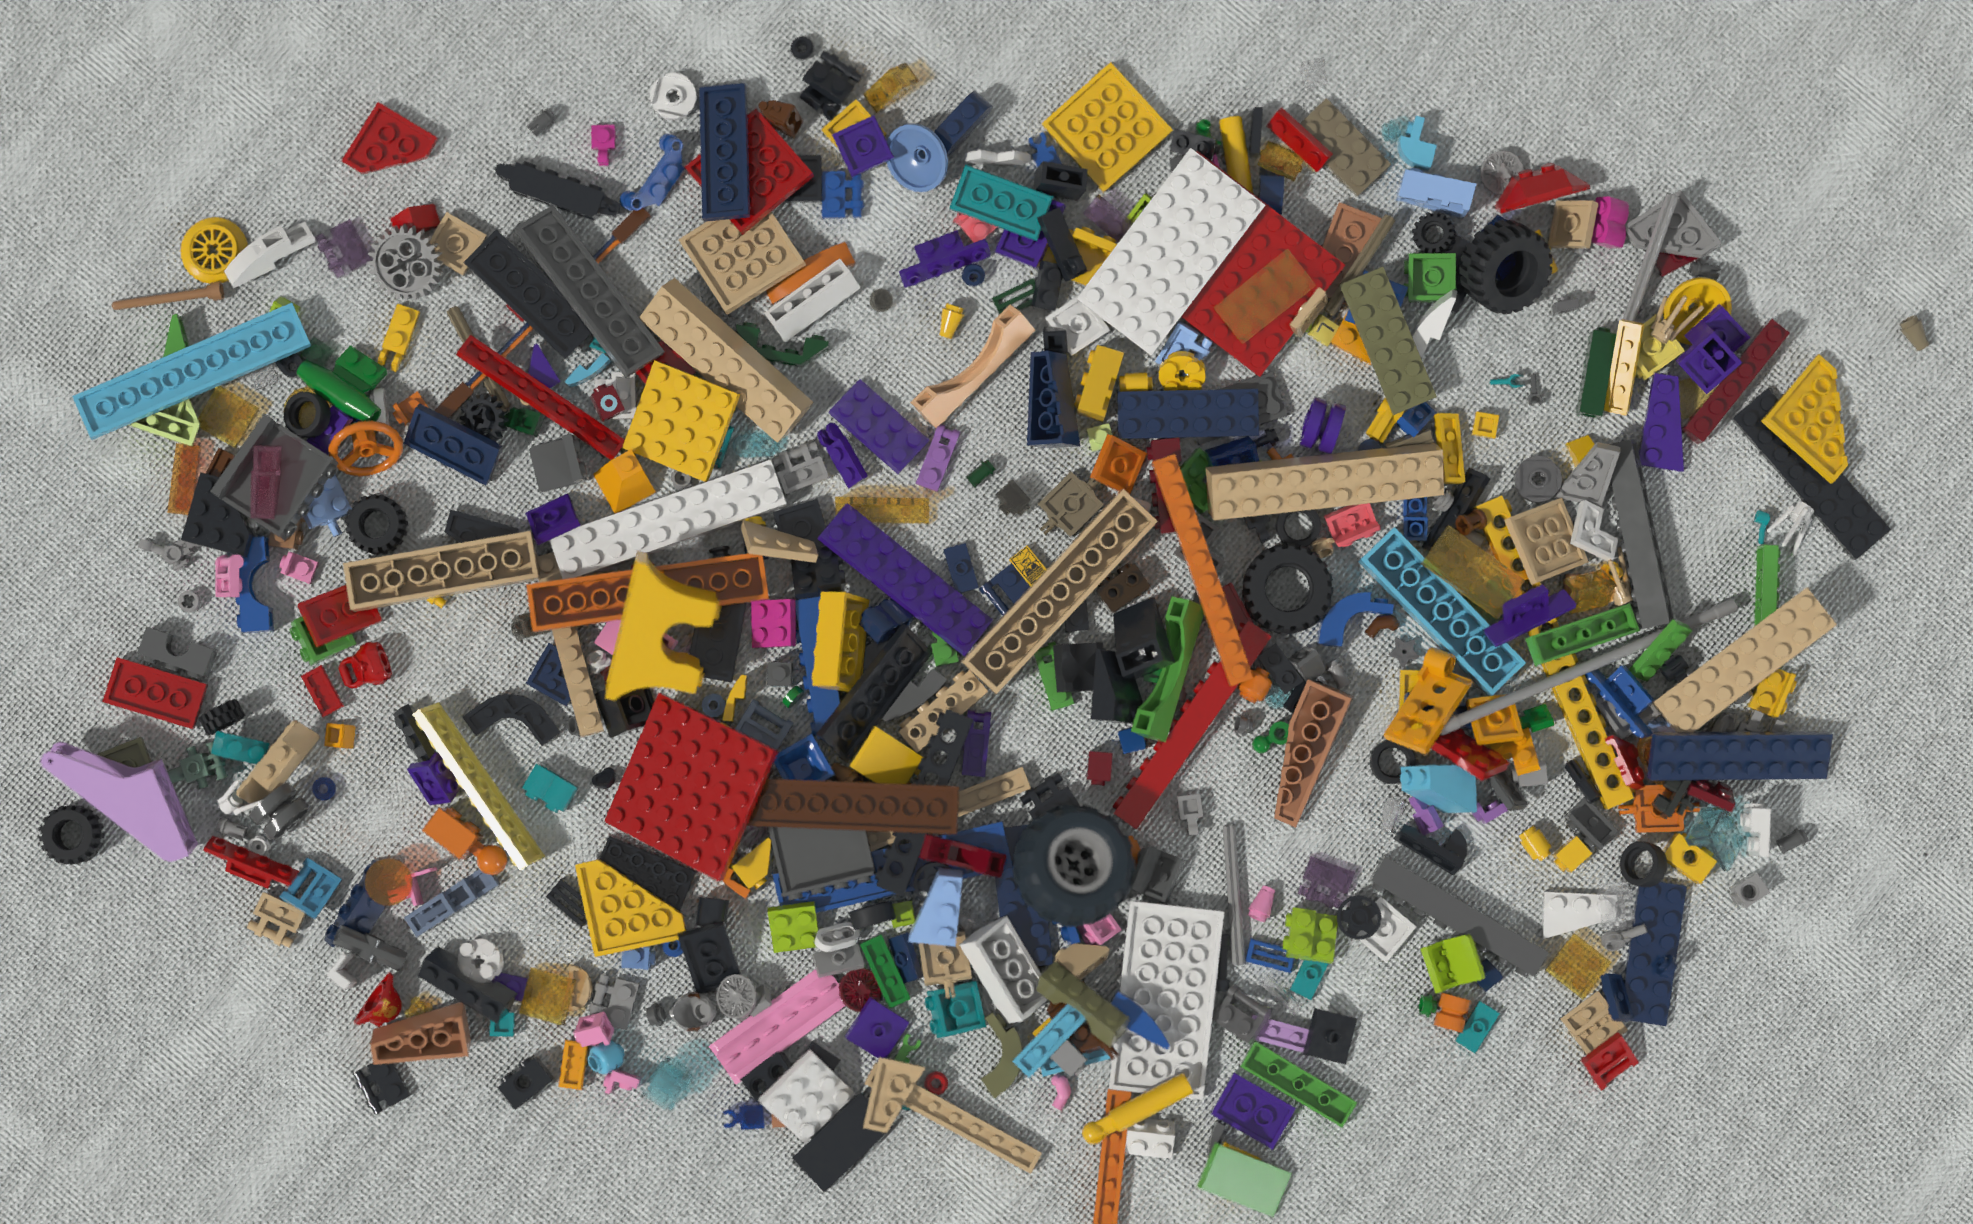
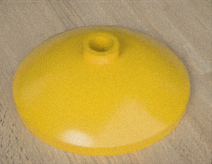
(1701, 292)

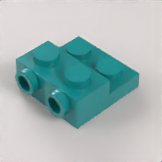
(955, 1014)

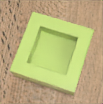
(1097, 436)

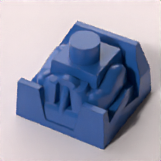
(803, 761)

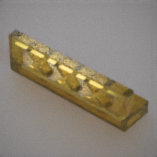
(888, 509)

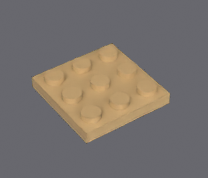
(1544, 541)

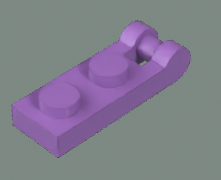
(937, 458)

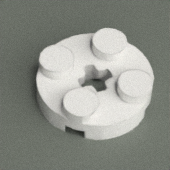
(666, 85)
(488, 952)

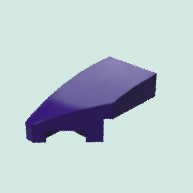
(541, 368)

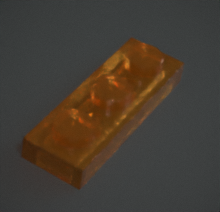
(183, 478)

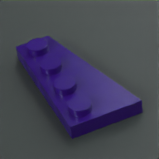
(1662, 430)

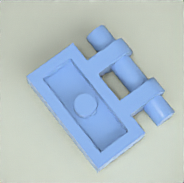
(1183, 339)

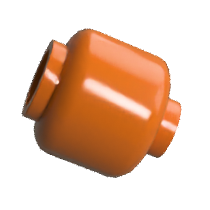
(1256, 688)

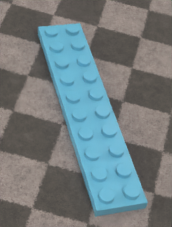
(191, 371)

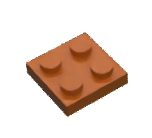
(1118, 464)

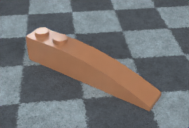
(1308, 746)

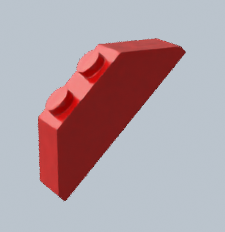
(1539, 186)

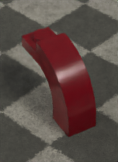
(963, 855)

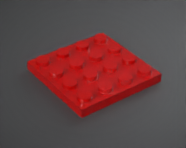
(773, 171)

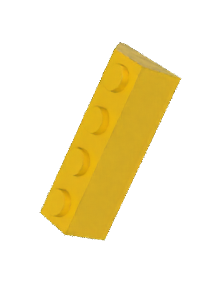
(839, 641)

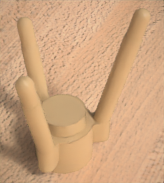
(1664, 330)
(1621, 592)

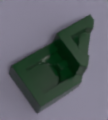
(524, 421)

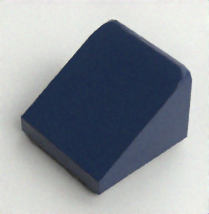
(1492, 976)

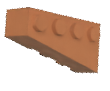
(423, 1037)

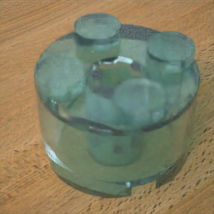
(667, 1082)

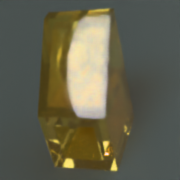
(891, 87)

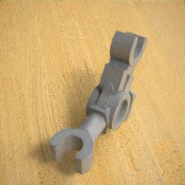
(172, 553)

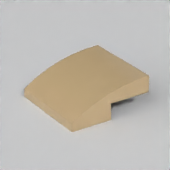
(1592, 1023)

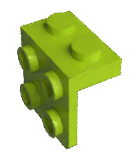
(1452, 962)

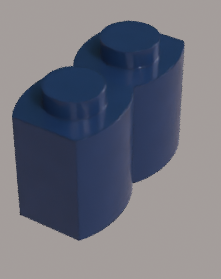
(885, 619)

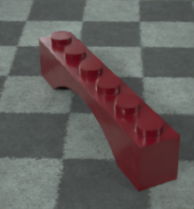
(1730, 389)

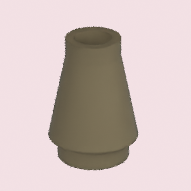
(1914, 332)

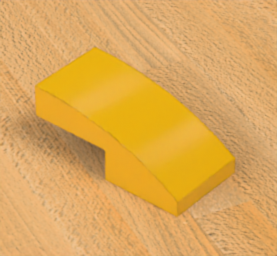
(737, 692)

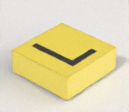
(1323, 330)

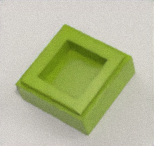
(904, 914)

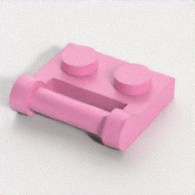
(228, 583)

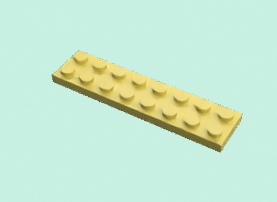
(478, 785)

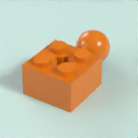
(463, 839)

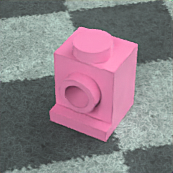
(594, 1030)

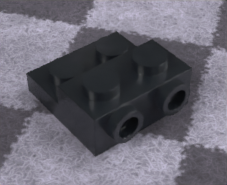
(818, 577)

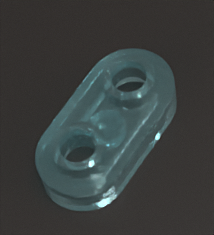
(756, 447)

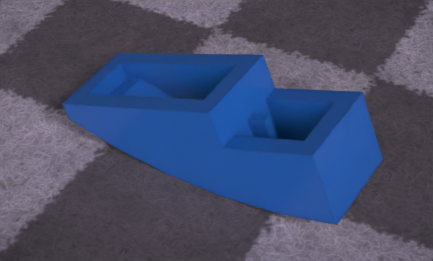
(1139, 1020)

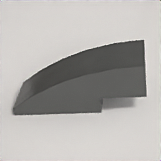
(915, 696)

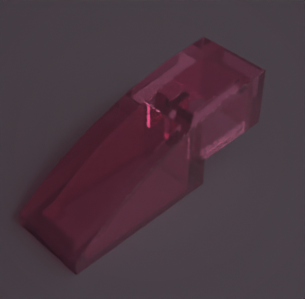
(265, 481)

